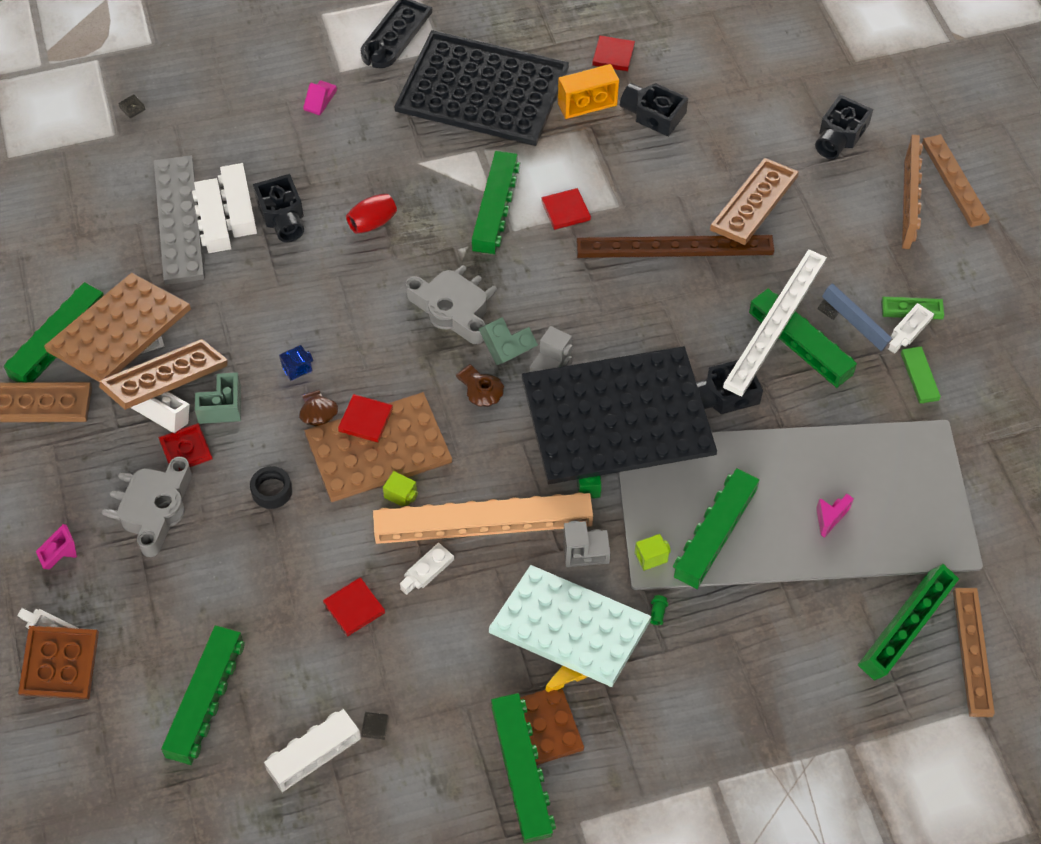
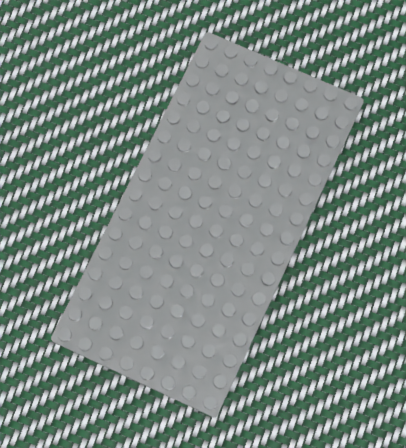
(903, 517)

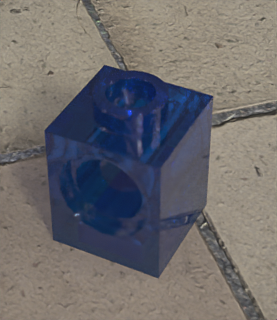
(296, 362)

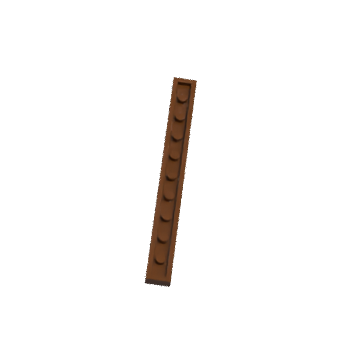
(672, 246)

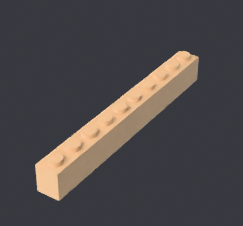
(481, 518)

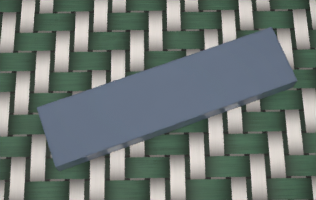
(856, 317)

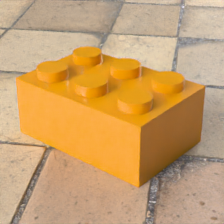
(588, 91)

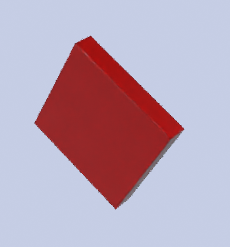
(614, 52)
(565, 208)
(365, 418)
(188, 444)
(354, 606)

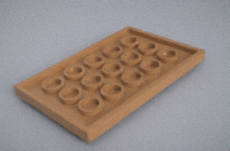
(117, 328)
(355, 465)

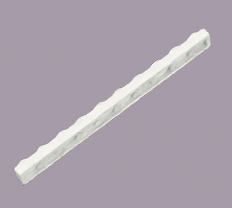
(774, 323)

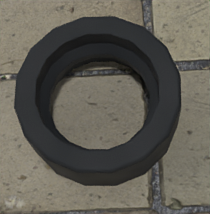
(267, 473)

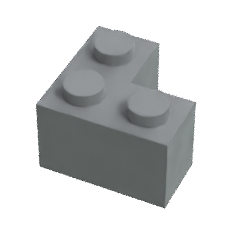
(554, 350)
(584, 547)

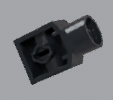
(655, 106)
(842, 126)
(280, 207)
(721, 399)

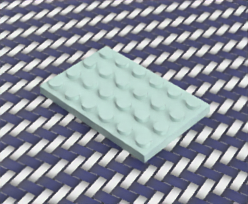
(570, 625)

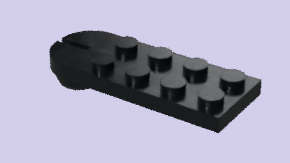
(394, 33)

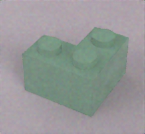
(504, 345)
(222, 404)

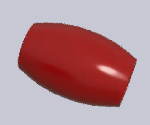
(371, 213)

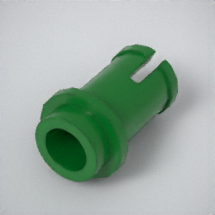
(658, 609)

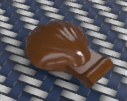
(481, 388)
(317, 409)

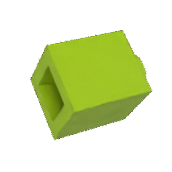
(400, 489)
(652, 552)

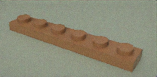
(956, 181)
(973, 652)

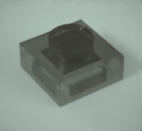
(131, 106)
(828, 310)
(375, 725)

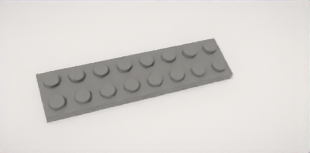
(178, 220)

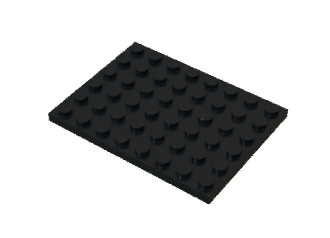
(482, 87)
(617, 415)

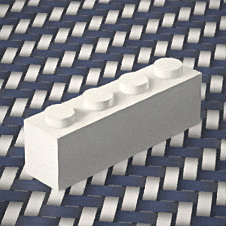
(237, 199)
(212, 216)
(165, 410)
(312, 750)

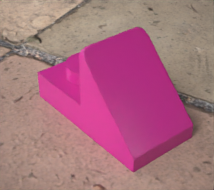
(319, 96)
(830, 515)
(56, 547)

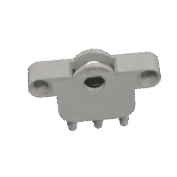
(460, 298)
(142, 501)

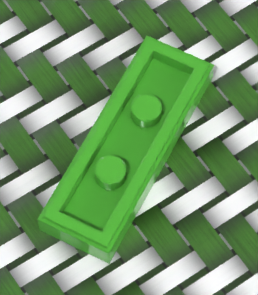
(902, 306)
(920, 375)

